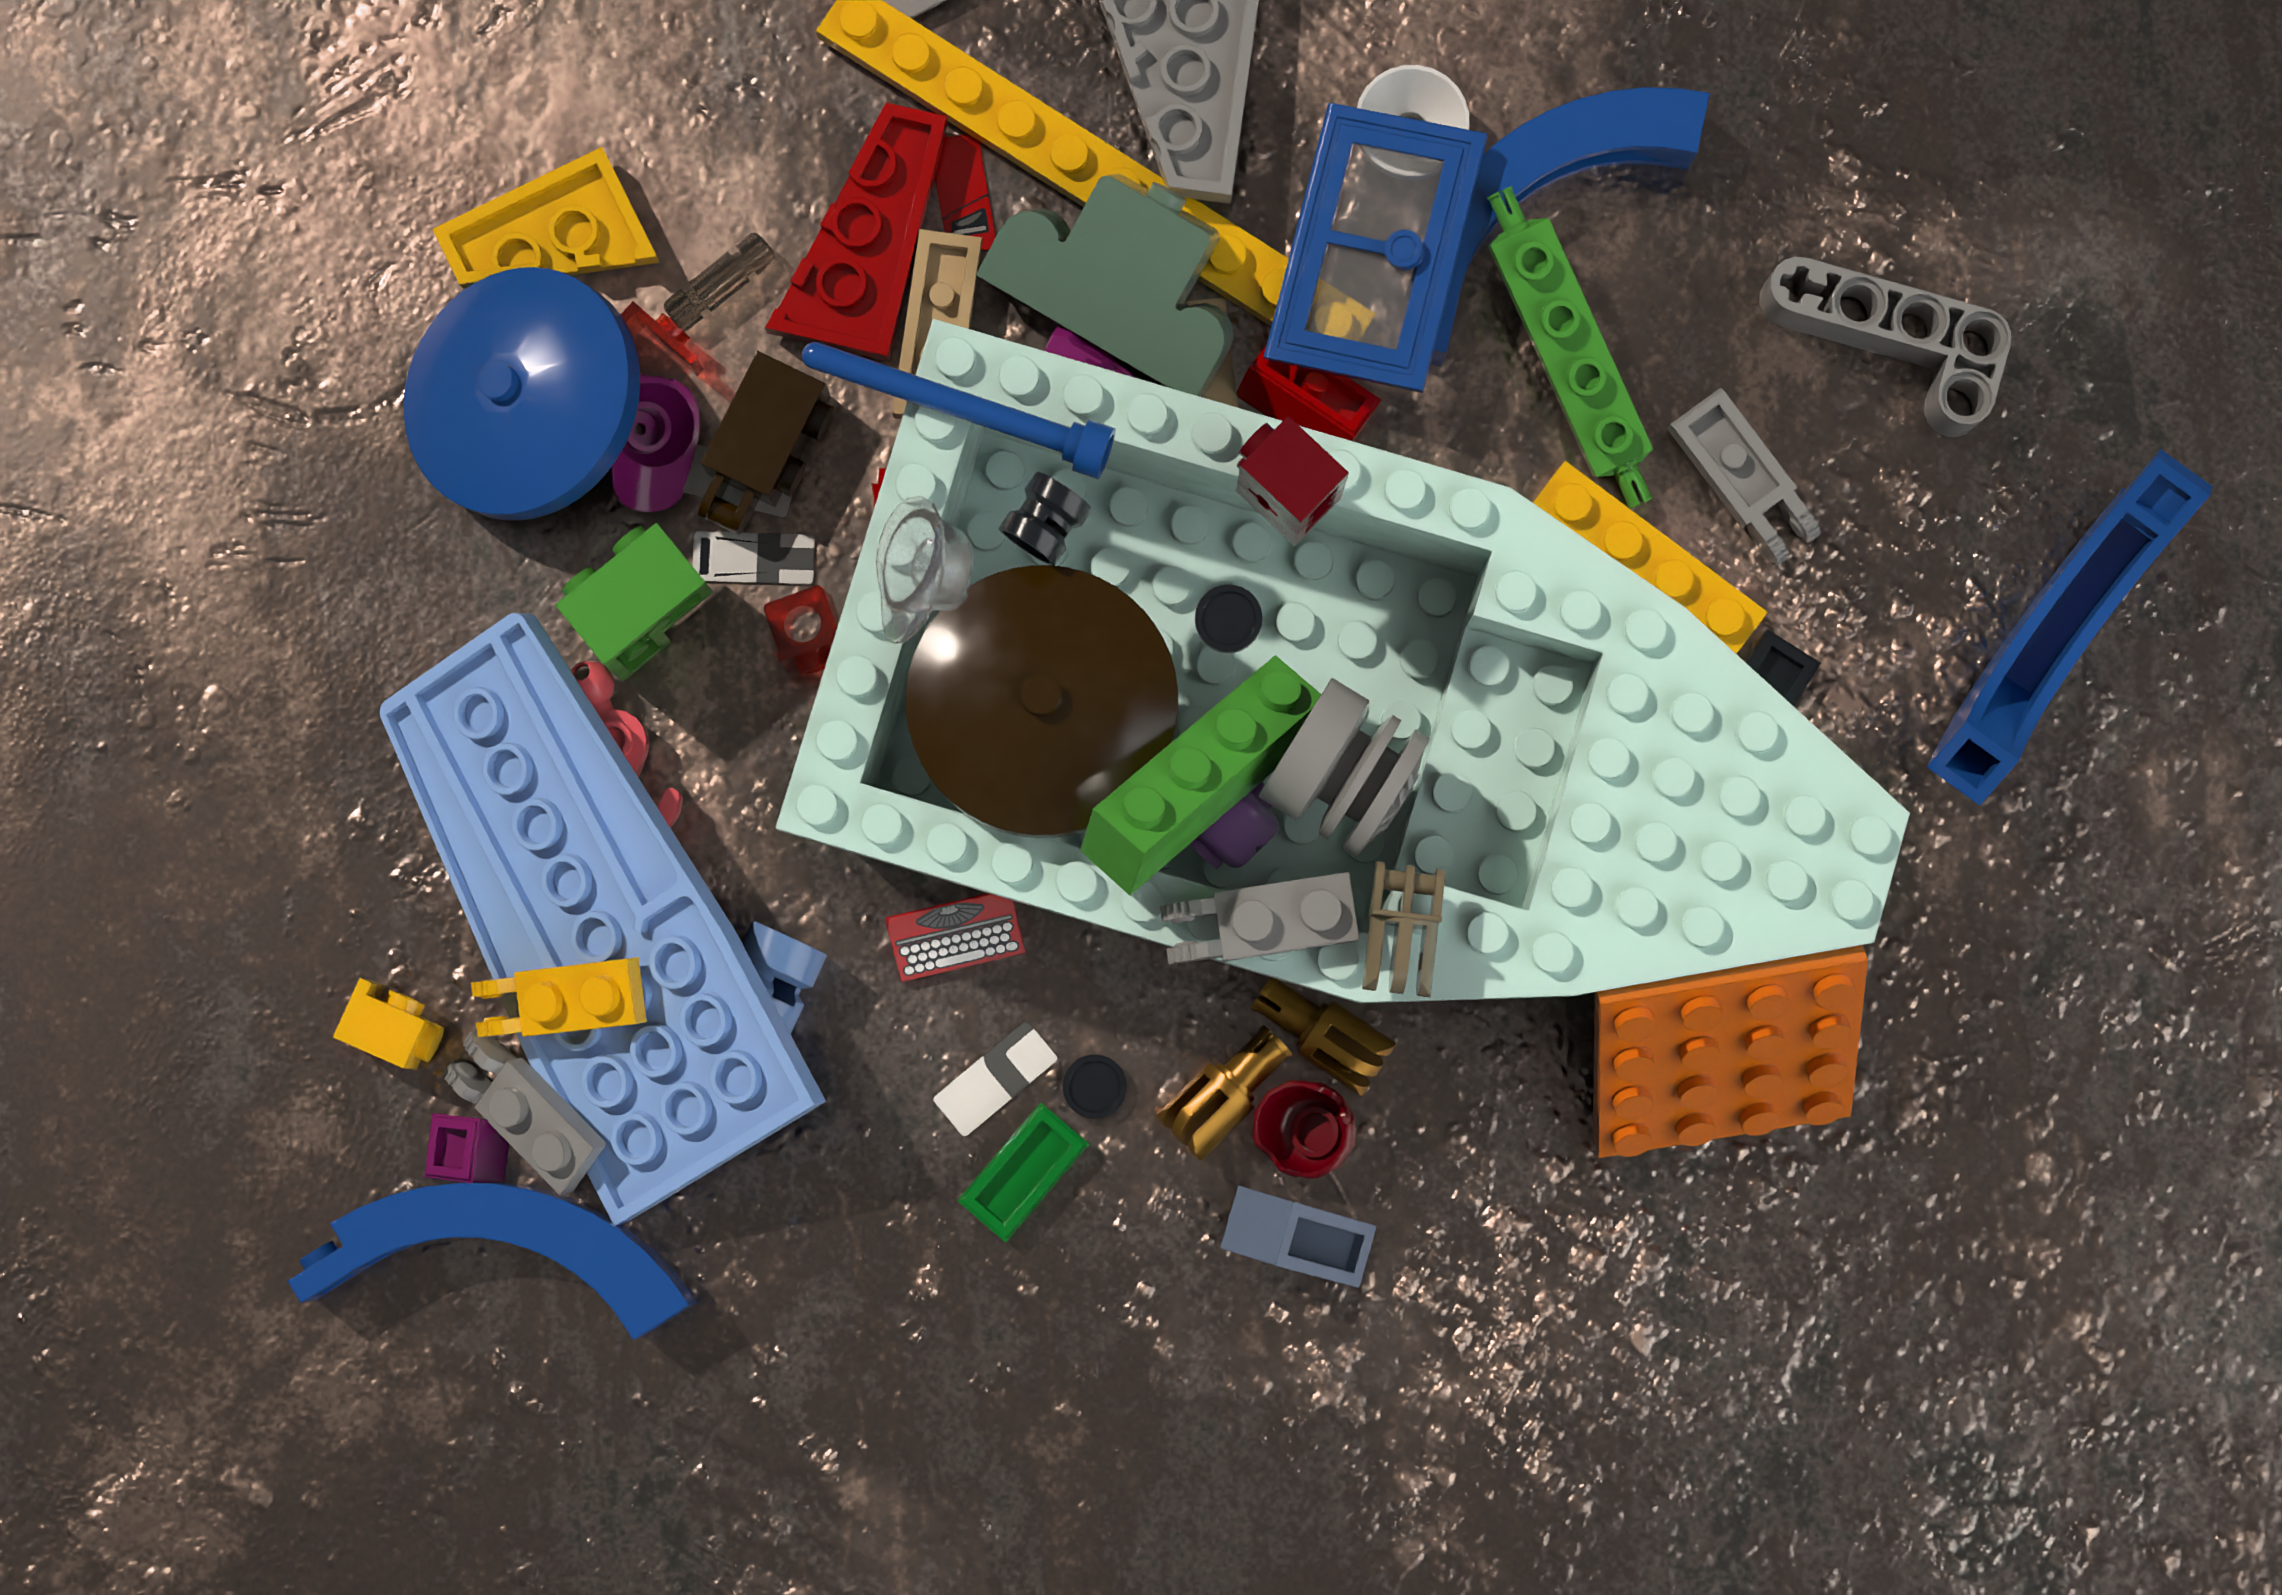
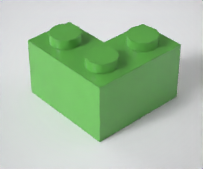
(633, 600)

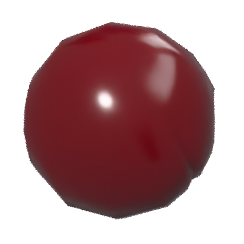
(1304, 1128)

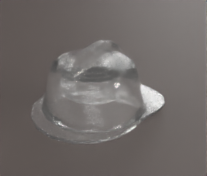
(920, 567)

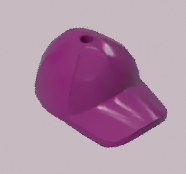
(657, 463)

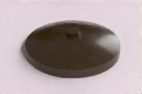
(1039, 698)

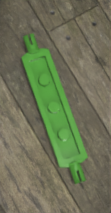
(1570, 347)

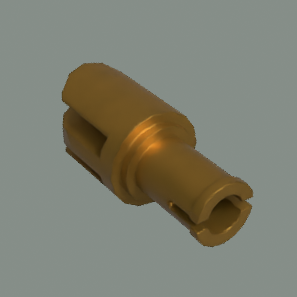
(1327, 1035)
(1222, 1094)

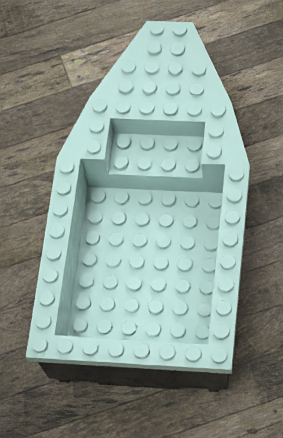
(1594, 754)

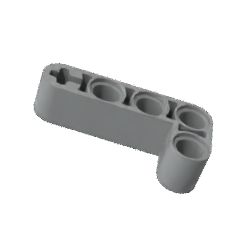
(1884, 334)

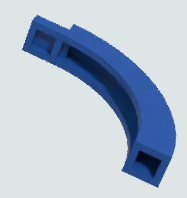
(1581, 135)
(2061, 622)
(578, 1237)

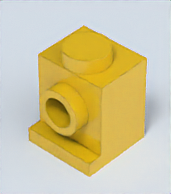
(388, 1026)

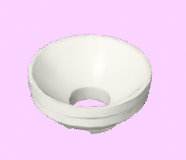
(1418, 94)

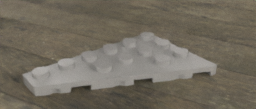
(1188, 83)

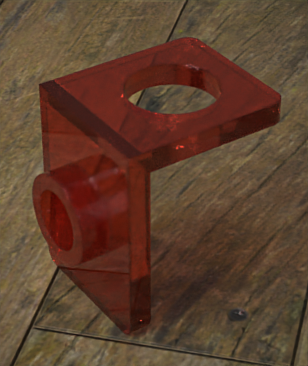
(665, 332)
(802, 656)

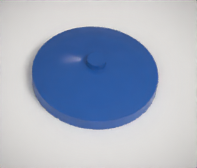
(521, 394)

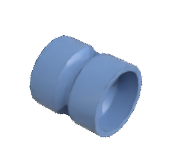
(783, 967)

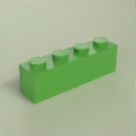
(1198, 776)

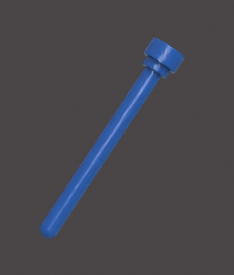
(1080, 444)

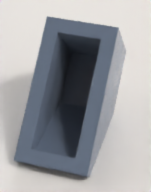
(1298, 1237)

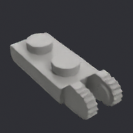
(1742, 472)
(1269, 919)
(526, 1112)

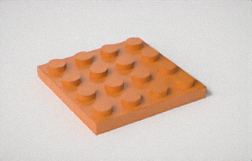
(1727, 1052)

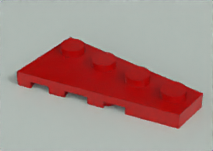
(864, 254)

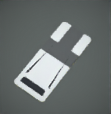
(754, 557)

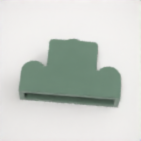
(1120, 279)

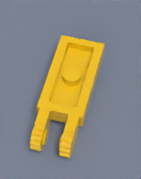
(567, 998)

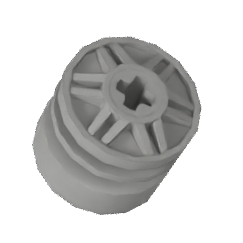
(1346, 768)

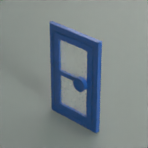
(1375, 247)

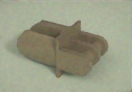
(1404, 922)

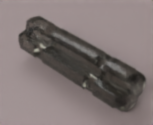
(719, 281)

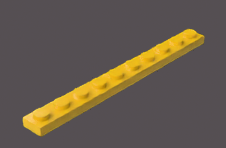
(1033, 134)

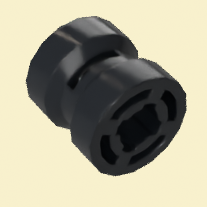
(1045, 518)

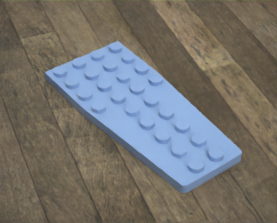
(578, 866)

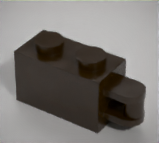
(763, 440)

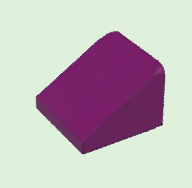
(465, 1150)

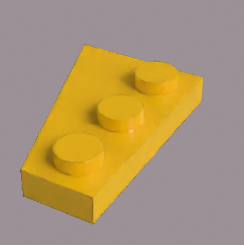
(560, 222)

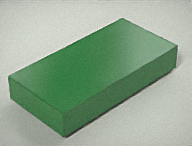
(1023, 1172)

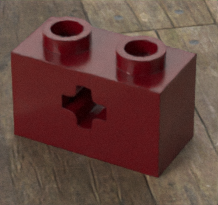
(1289, 478)

